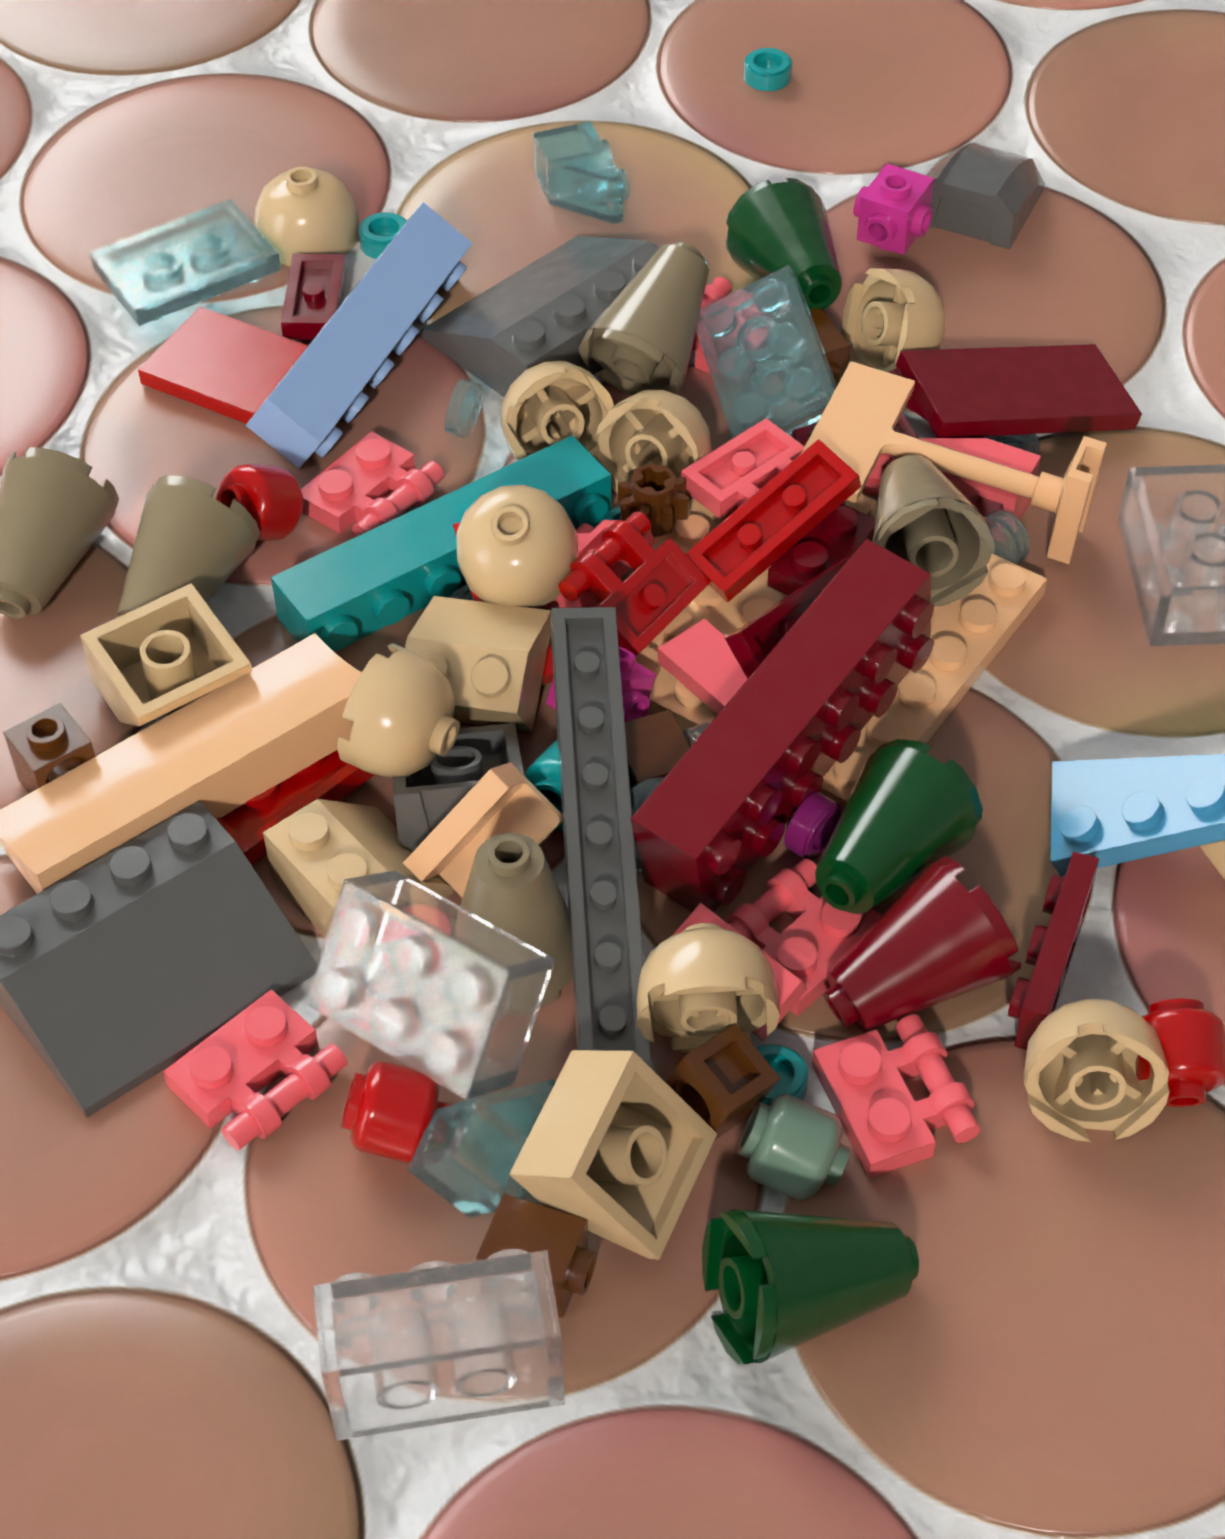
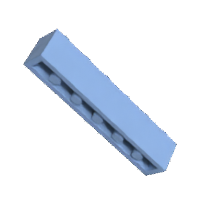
(359, 336)

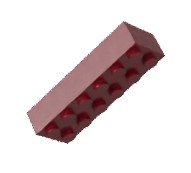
(785, 730)

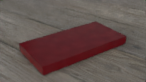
(1017, 390)

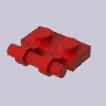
(650, 596)

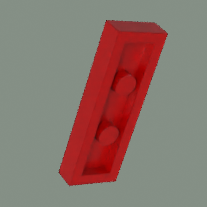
(774, 519)

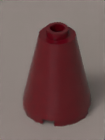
(922, 952)

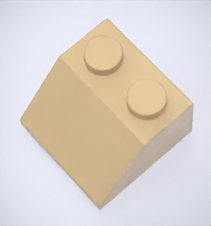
(488, 655)
(161, 656)
(330, 843)
(615, 1150)

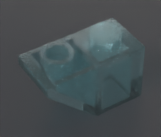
(580, 172)
(475, 1145)

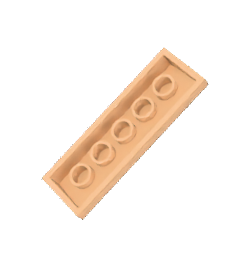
(209, 751)

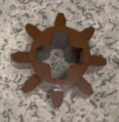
(656, 495)

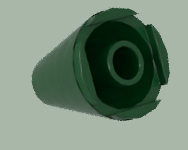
(786, 227)
(896, 824)
(799, 1276)

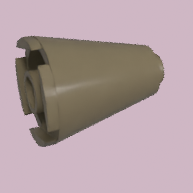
(651, 324)
(46, 525)
(932, 527)
(185, 541)
(520, 895)

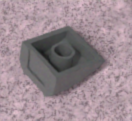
(984, 193)
(434, 791)

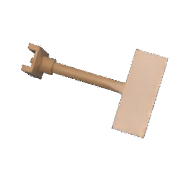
(861, 426)

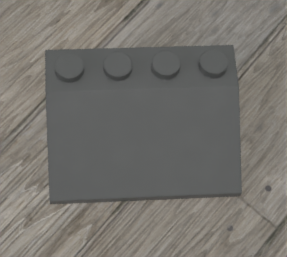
(539, 310)
(144, 956)

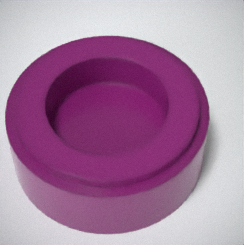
(812, 825)

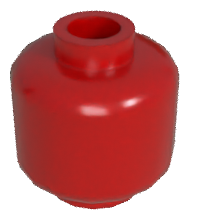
(267, 494)
(1193, 1049)
(390, 1110)

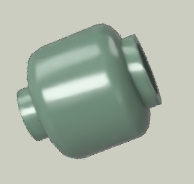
(793, 1147)

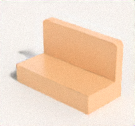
(496, 805)

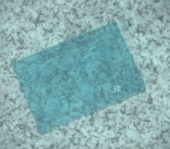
(185, 262)
(766, 355)

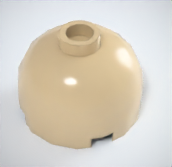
(307, 214)
(892, 314)
(552, 405)
(651, 430)
(516, 546)
(399, 715)
(703, 985)
(1085, 1070)

